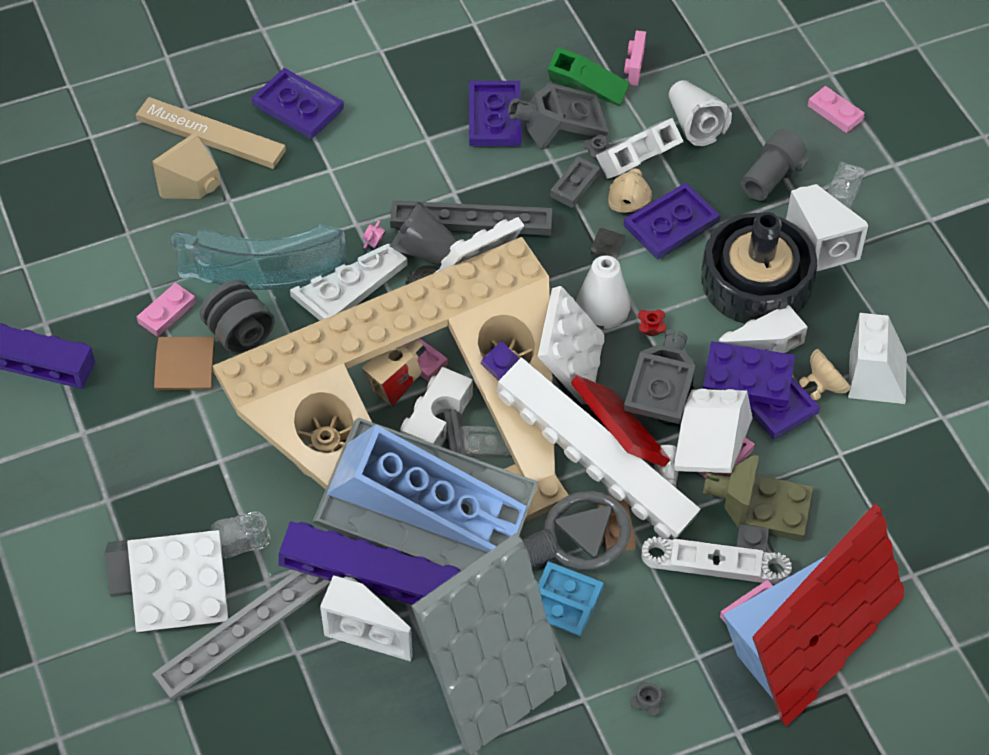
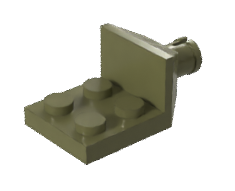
(762, 500)

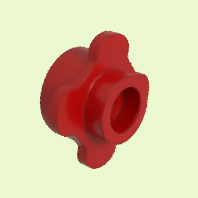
(652, 328)

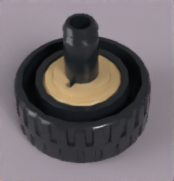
(758, 266)

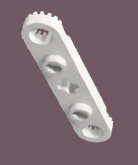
(697, 559)

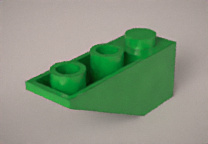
(584, 75)

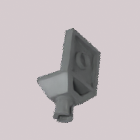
(557, 109)
(662, 380)

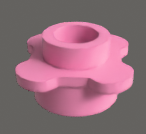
(373, 235)

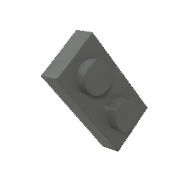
(575, 182)

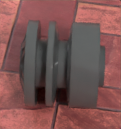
(236, 317)

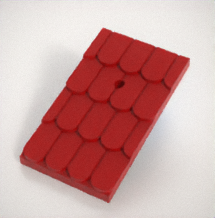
(816, 618)

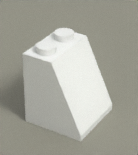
(829, 224)
(877, 361)

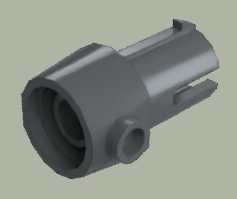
(777, 160)

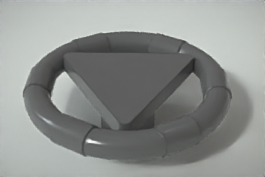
(588, 529)

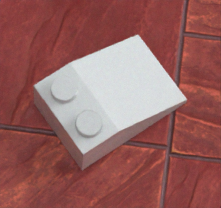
(712, 430)
(361, 618)

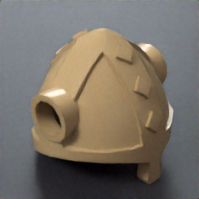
(629, 187)

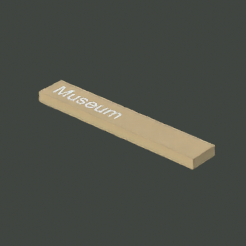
(211, 132)

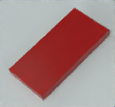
(620, 423)

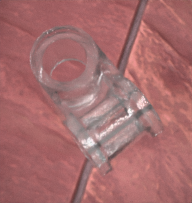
(239, 534)

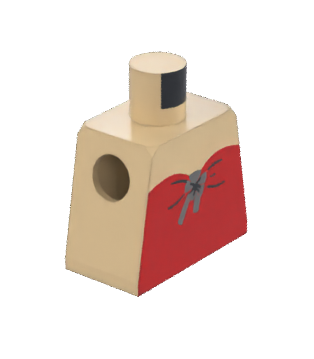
(394, 371)

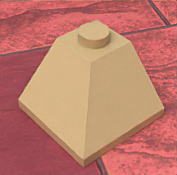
(186, 171)

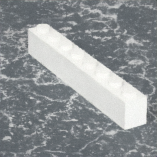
(597, 450)

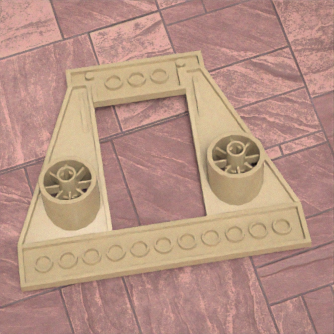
(304, 379)

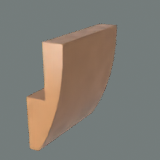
(184, 363)

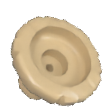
(825, 376)

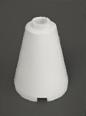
(699, 113)
(605, 293)

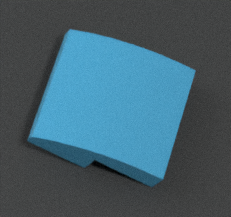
(568, 597)

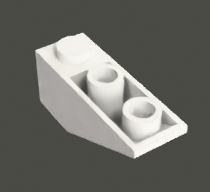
(776, 332)

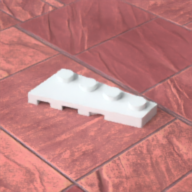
(349, 283)

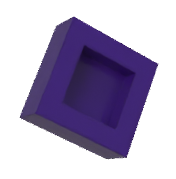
(499, 360)

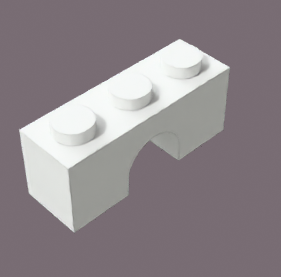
(639, 148)
(444, 392)

